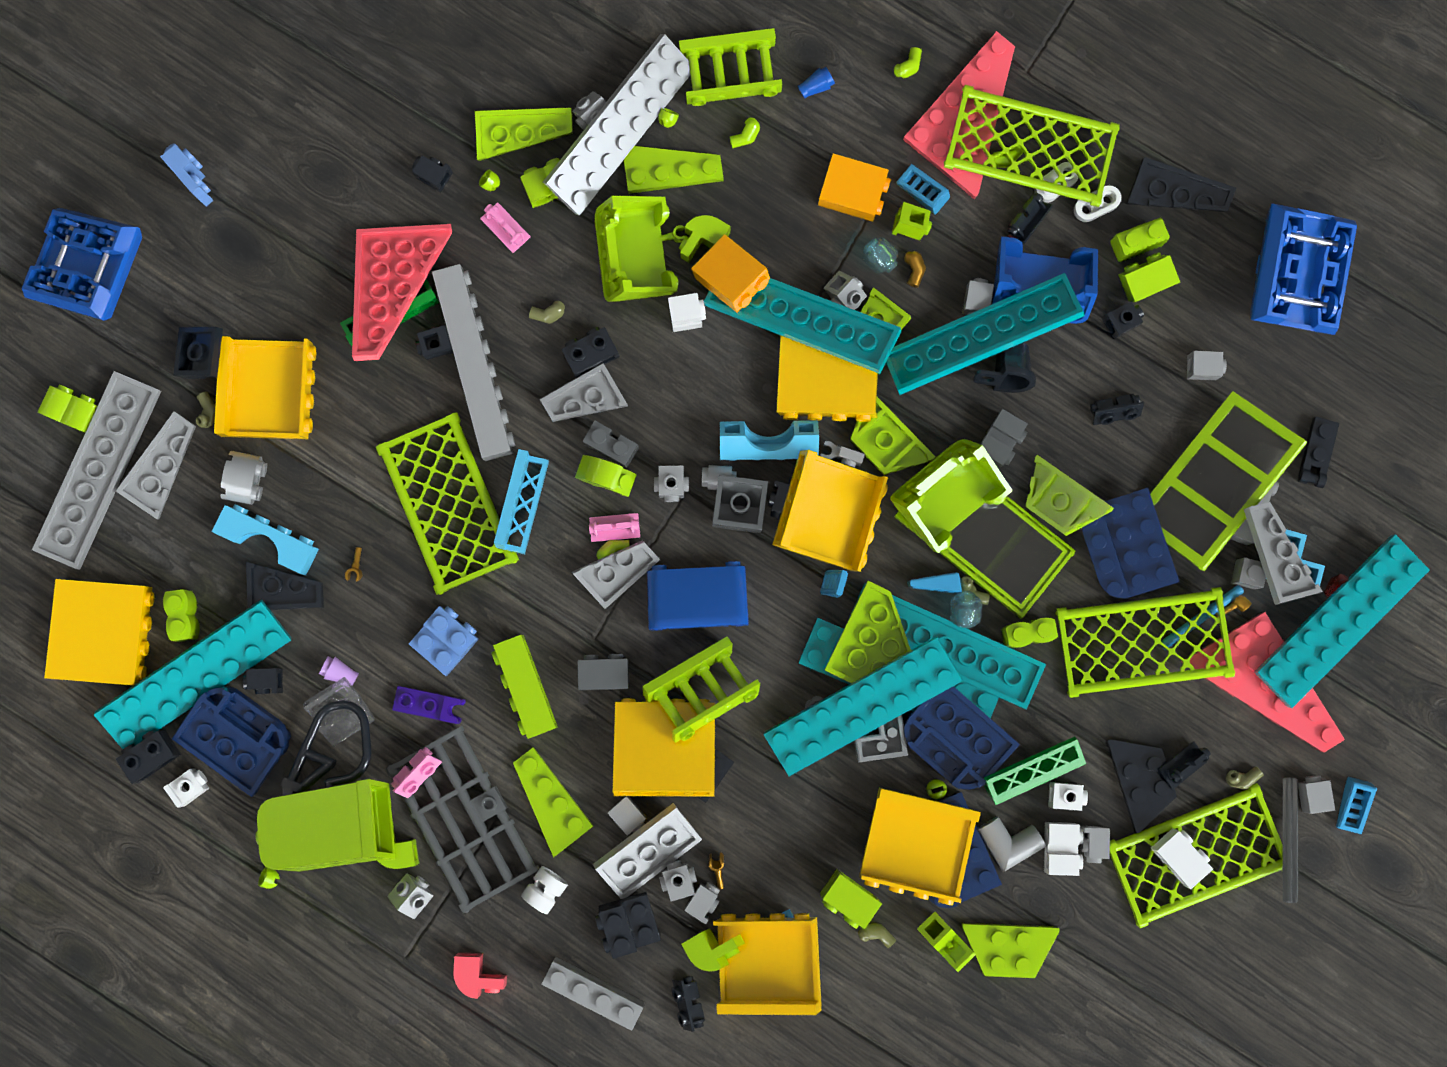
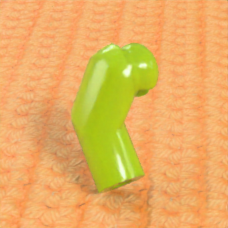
(910, 66)
(1003, 162)

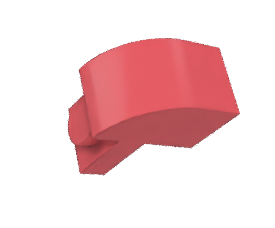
(469, 976)

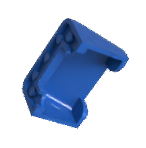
(1022, 271)
(697, 597)

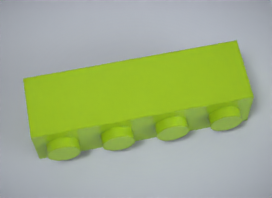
(525, 687)

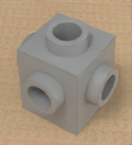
(588, 108)
(845, 290)
(671, 474)
(678, 889)
(410, 895)

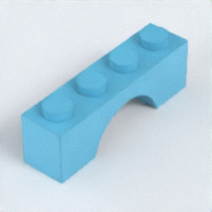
(740, 443)
(292, 552)

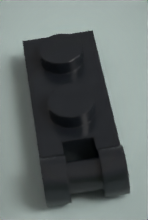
(1318, 451)

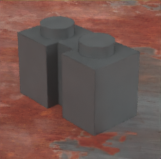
(1003, 436)
(601, 441)
(603, 673)

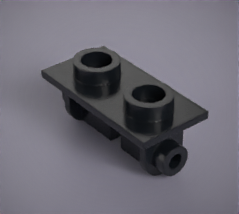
(1025, 224)
(1127, 408)
(1184, 764)
(689, 1015)

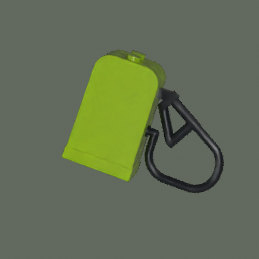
(330, 823)

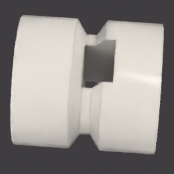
(543, 891)

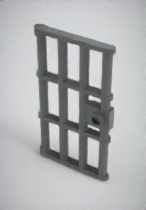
(479, 810)

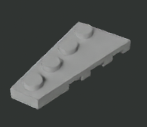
(156, 470)
(1283, 568)

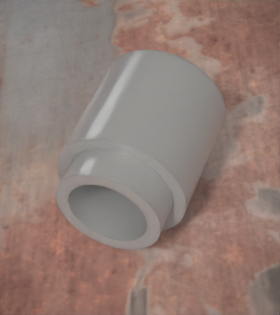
(711, 475)

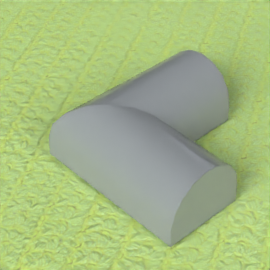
(886, 744)
(1010, 850)

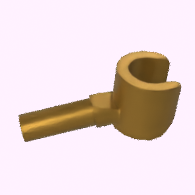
(355, 566)
(1240, 602)
(717, 867)

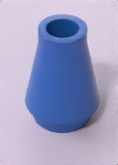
(816, 83)

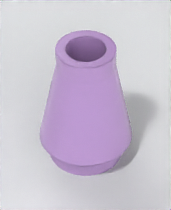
(335, 670)

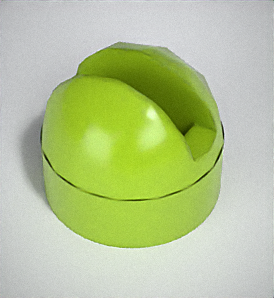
(667, 117)
(489, 181)
(935, 783)
(267, 878)

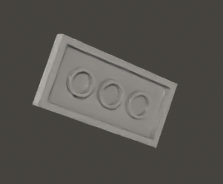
(647, 851)

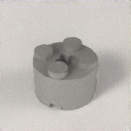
(242, 478)

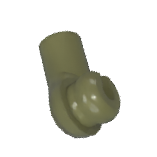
(548, 315)
(207, 417)
(967, 585)
(1242, 780)
(877, 931)

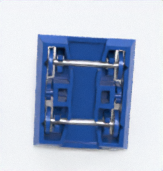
(83, 259)
(1296, 268)

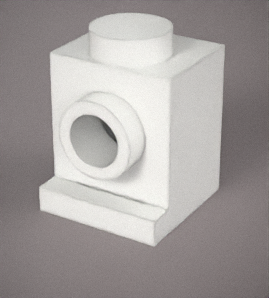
(178, 793)
(1058, 795)

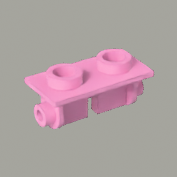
(504, 227)
(614, 527)
(408, 780)

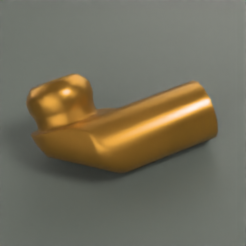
(918, 267)

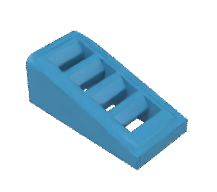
(935, 205)
(834, 583)
(942, 583)
(1347, 803)

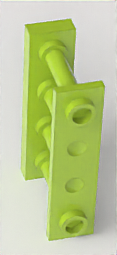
(738, 44)
(700, 665)

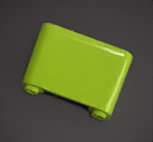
(628, 248)
(950, 492)

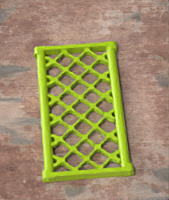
(1070, 119)
(474, 473)
(1147, 604)
(1252, 792)

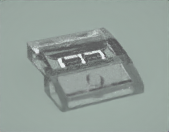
(341, 722)

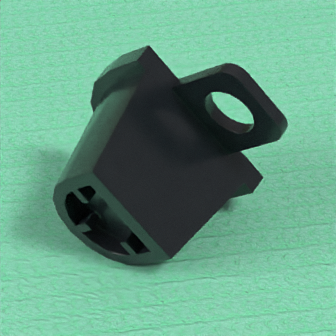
(1012, 371)

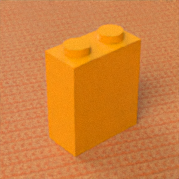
(854, 187)
(731, 273)

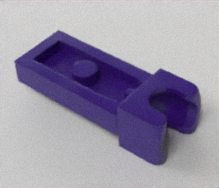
(426, 704)

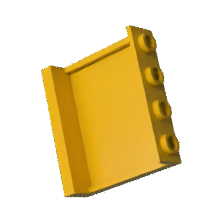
(823, 385)
(264, 389)
(830, 511)
(99, 632)
(651, 762)
(918, 846)
(775, 967)

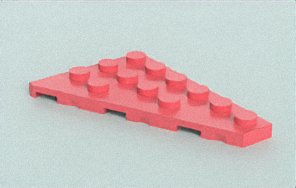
(934, 130)
(388, 275)
(1250, 648)

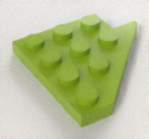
(870, 636)

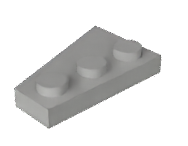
(584, 396)
(616, 573)

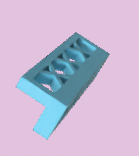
(512, 498)

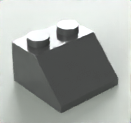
(740, 504)

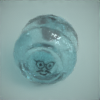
(880, 255)
(965, 609)

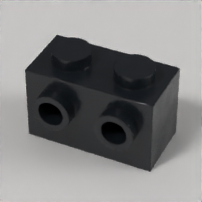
(590, 351)
(148, 756)

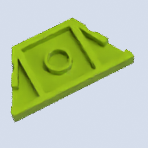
(889, 442)
(1062, 500)
(1010, 948)

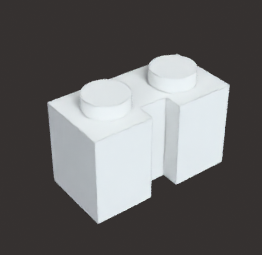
(686, 312)
(1061, 848)
(1182, 858)

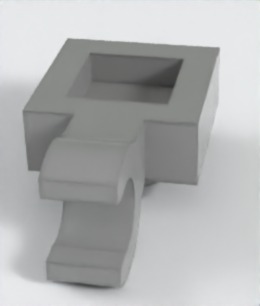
(848, 456)

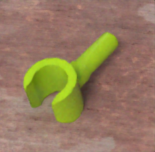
(672, 236)

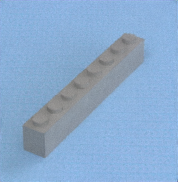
(472, 362)

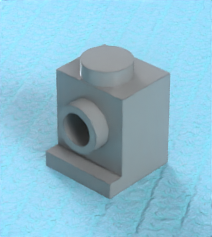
(1095, 843)
(703, 901)

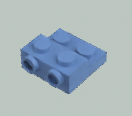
(188, 171)
(444, 639)

